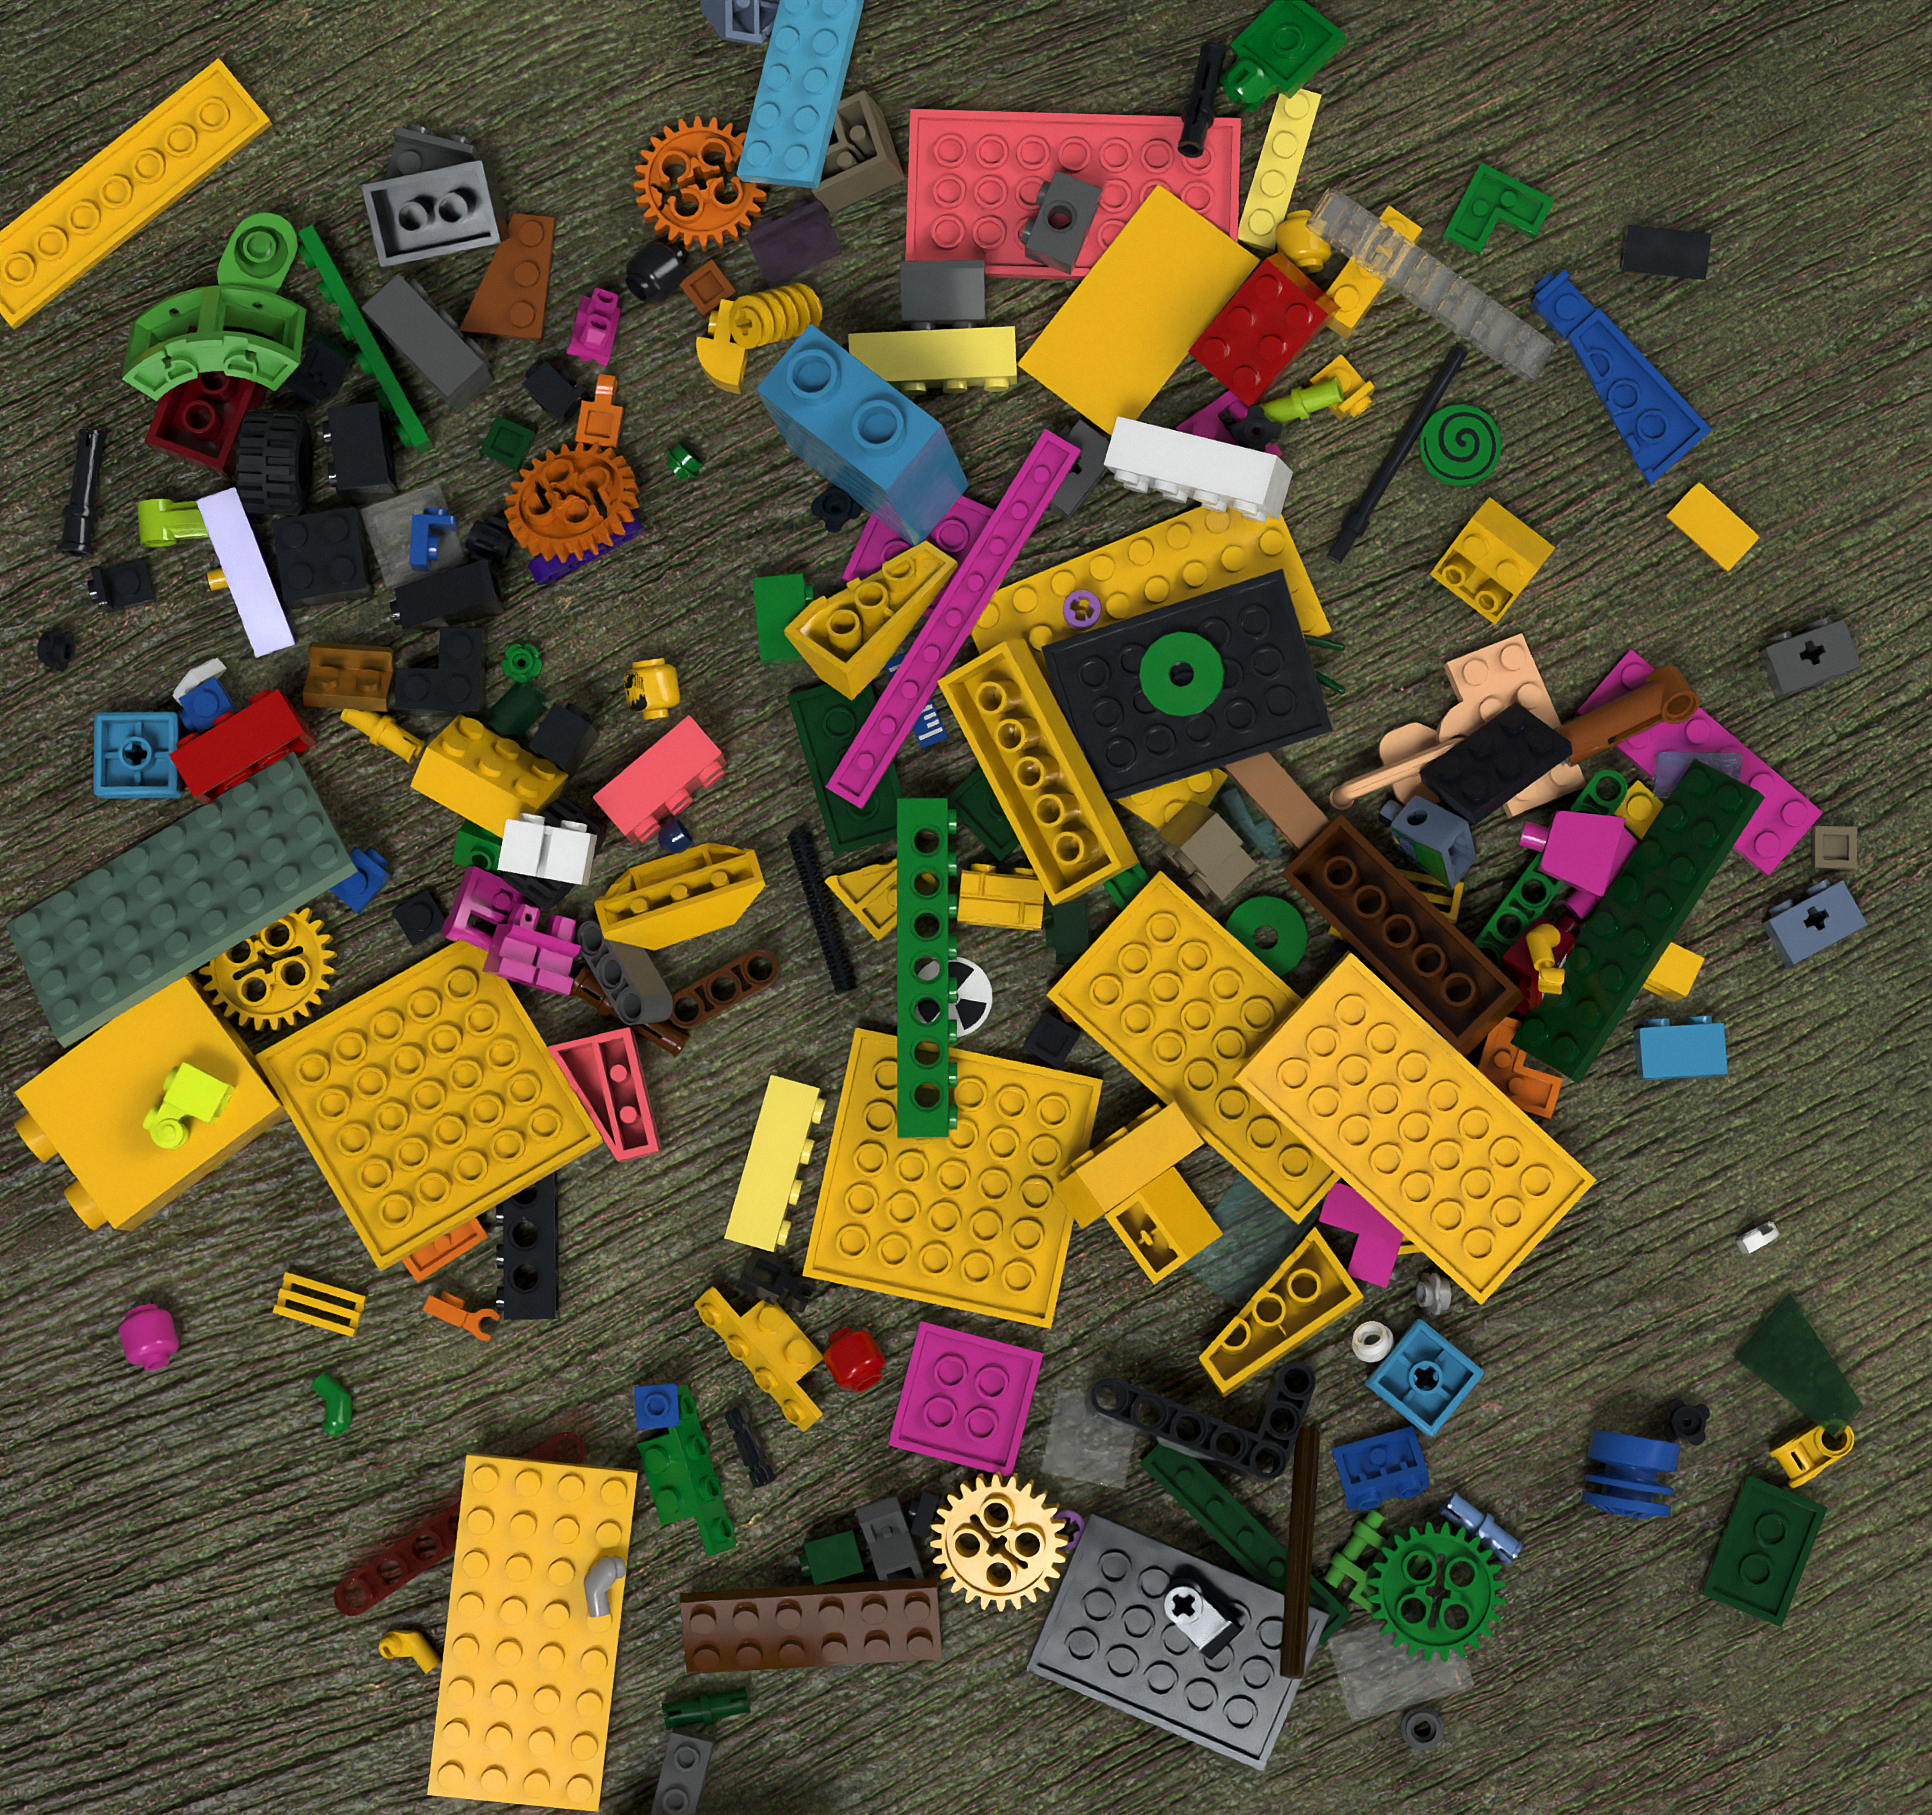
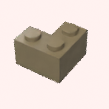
(863, 157)
(1206, 849)

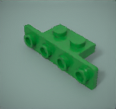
(685, 1480)

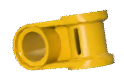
(1809, 1453)

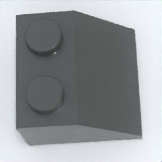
(942, 294)

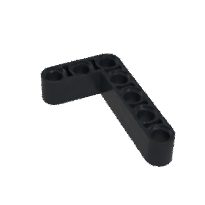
(1209, 1428)

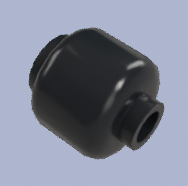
(656, 272)

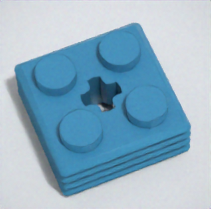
(118, 736)
(1452, 1376)

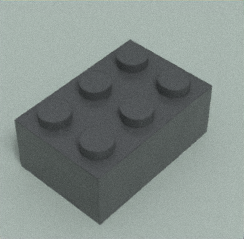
(429, 342)

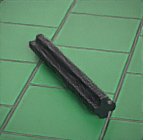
(820, 912)

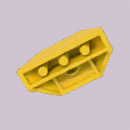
(680, 896)

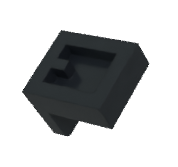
(121, 586)

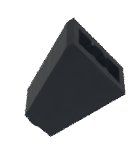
(448, 598)

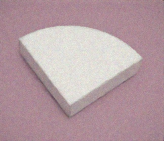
(198, 676)
(1757, 1237)

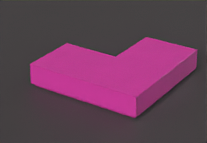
(1377, 1237)

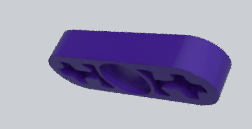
(546, 572)

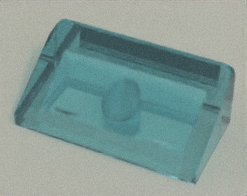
(1671, 766)

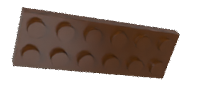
(811, 1626)

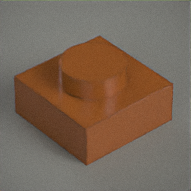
(707, 288)

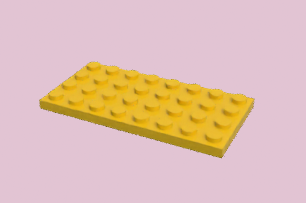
(1148, 572)
(1182, 1016)
(1414, 1127)
(521, 1656)

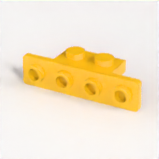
(770, 1349)

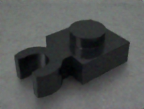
(770, 1278)

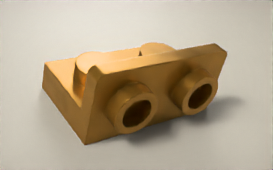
(349, 676)

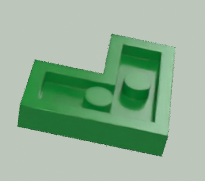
(1491, 199)

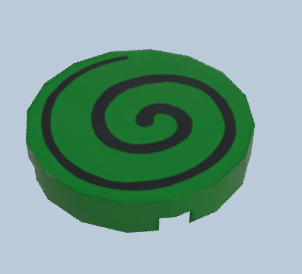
(1460, 446)

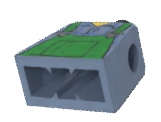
(1431, 838)

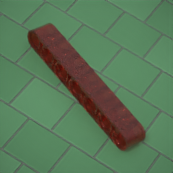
(438, 1528)

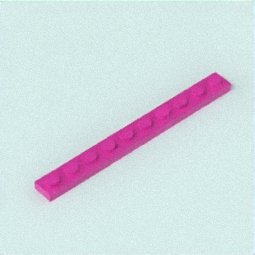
(953, 619)

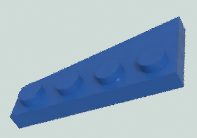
(1640, 402)

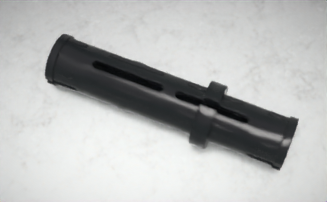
(1194, 131)

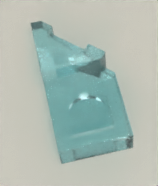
(1259, 835)

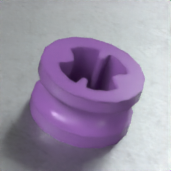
(1069, 614)
(1076, 1534)

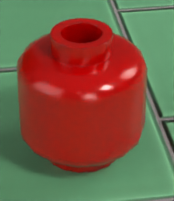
(854, 1359)

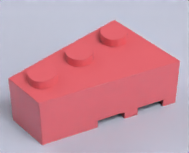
(613, 1089)

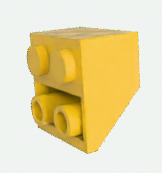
(1492, 560)
(1163, 1225)

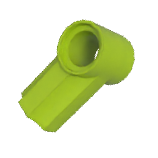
(165, 522)

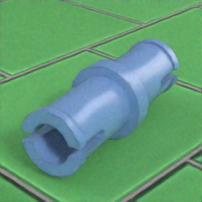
(1482, 1525)

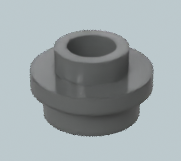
(1435, 1731)

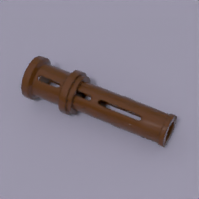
(660, 1033)

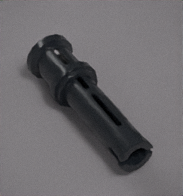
(80, 512)

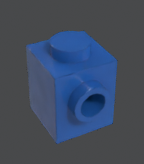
(205, 705)

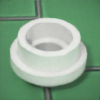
(1372, 1341)

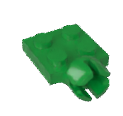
(1279, 53)

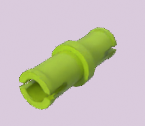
(1304, 401)

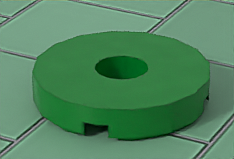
(1157, 667)
(1282, 919)

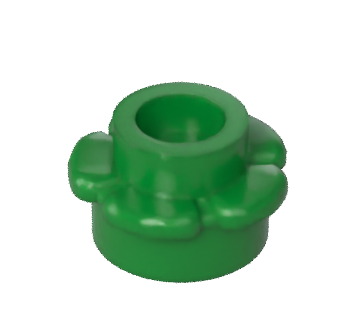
(683, 461)
(529, 670)

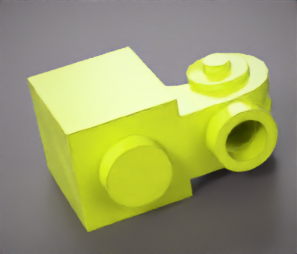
(188, 1094)

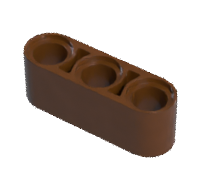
(745, 989)

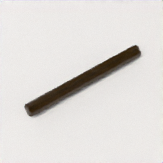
(1299, 1554)

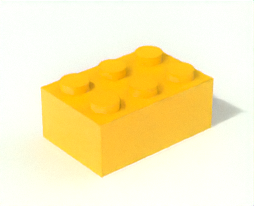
(485, 776)
(1126, 1162)

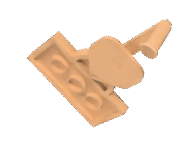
(1485, 686)

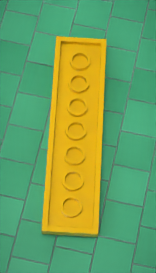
(124, 189)

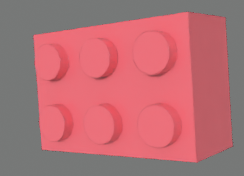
(661, 781)

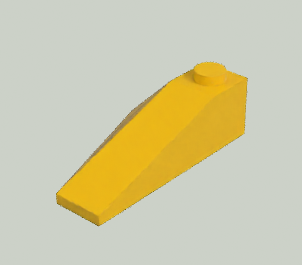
(863, 625)

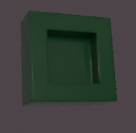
(507, 443)

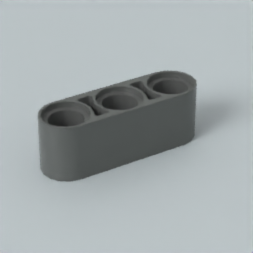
(625, 977)

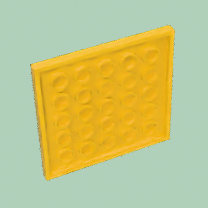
(428, 1101)
(957, 1216)

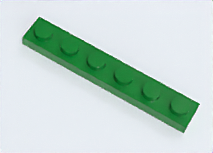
(354, 326)

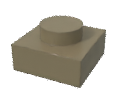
(1834, 848)

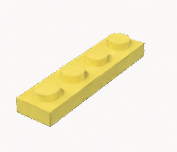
(1277, 169)

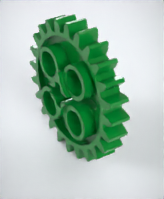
(1474, 1596)

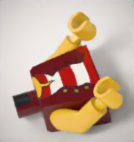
(1537, 960)

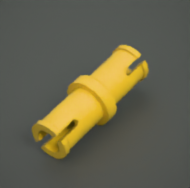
(384, 732)

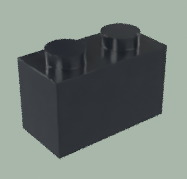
(564, 737)

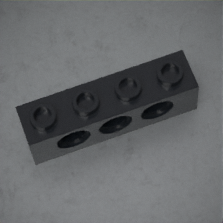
(543, 1255)

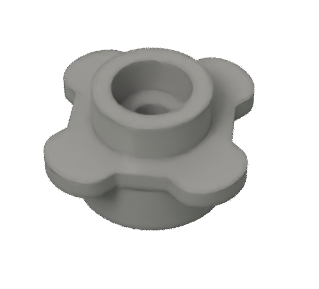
(1433, 1293)

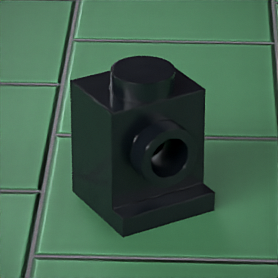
(554, 391)

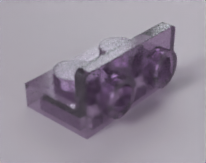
(793, 242)

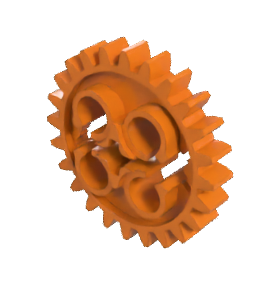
(689, 149)
(574, 517)

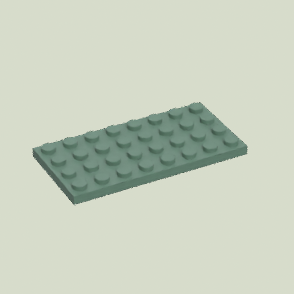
(180, 899)

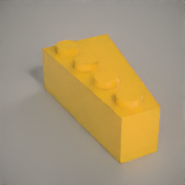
(1288, 1310)

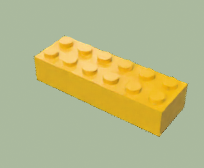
(1038, 771)

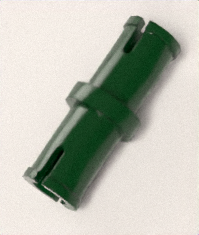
(705, 1708)

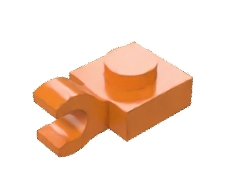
(600, 419)
(450, 1309)

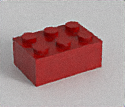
(1264, 329)
(241, 745)

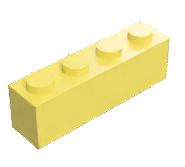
(940, 358)
(774, 1163)

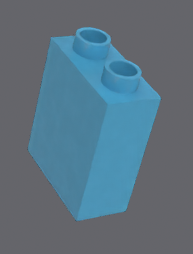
(863, 435)

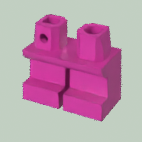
(531, 956)

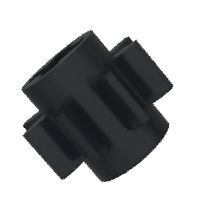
(490, 541)

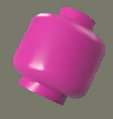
(148, 1336)

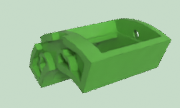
(164, 334)

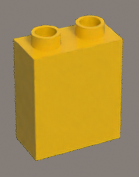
(100, 1092)

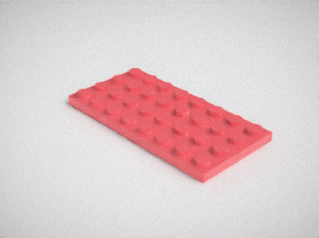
(982, 171)

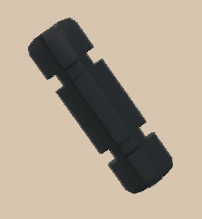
(749, 1446)

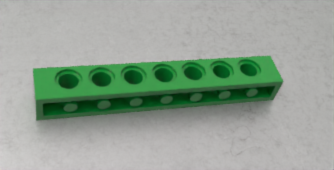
(914, 818)

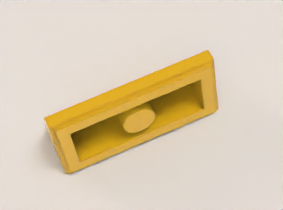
(1712, 526)

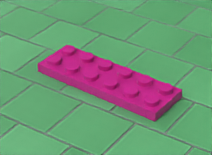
(1783, 812)

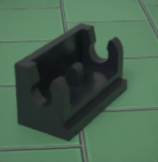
(1665, 252)

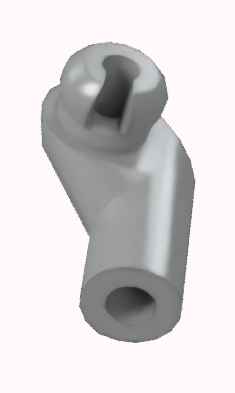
(599, 1580)

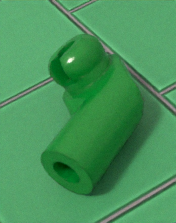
(338, 1404)

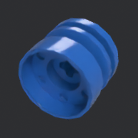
(1630, 1473)

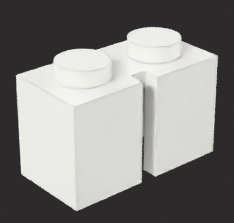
(547, 851)

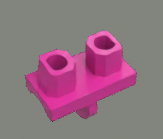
(595, 327)

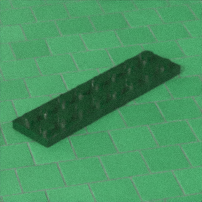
(1638, 919)

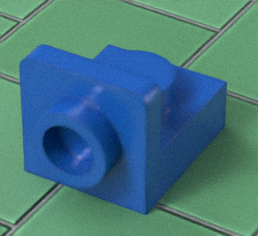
(1560, 304)
(424, 544)
(364, 885)
(656, 1406)

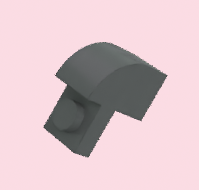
(890, 1540)

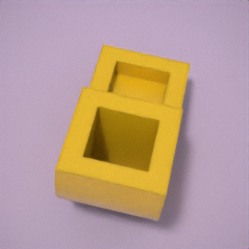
(721, 357)

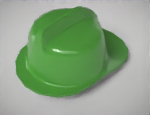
(258, 253)

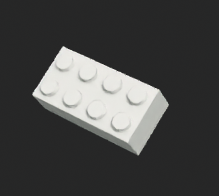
(1198, 469)

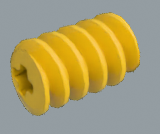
(774, 315)

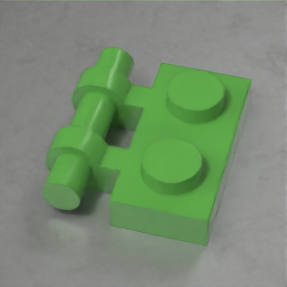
(1344, 1562)

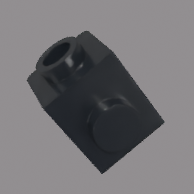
(320, 371)

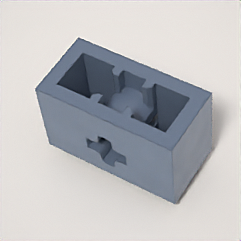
(1838, 919)

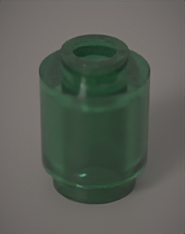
(517, 710)

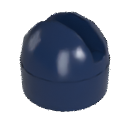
(675, 837)

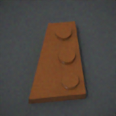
(516, 284)

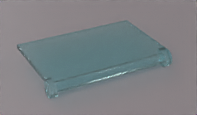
(1252, 1244)

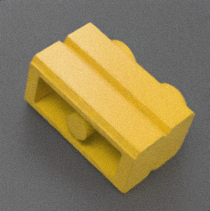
(1001, 898)

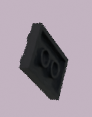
(1496, 763)

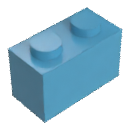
(1680, 1050)

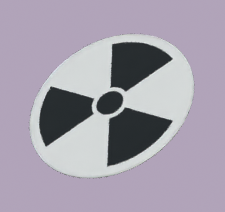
(973, 995)

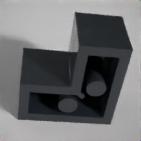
(452, 688)

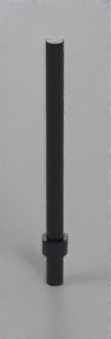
(1357, 521)

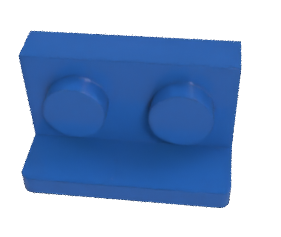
(1381, 1469)

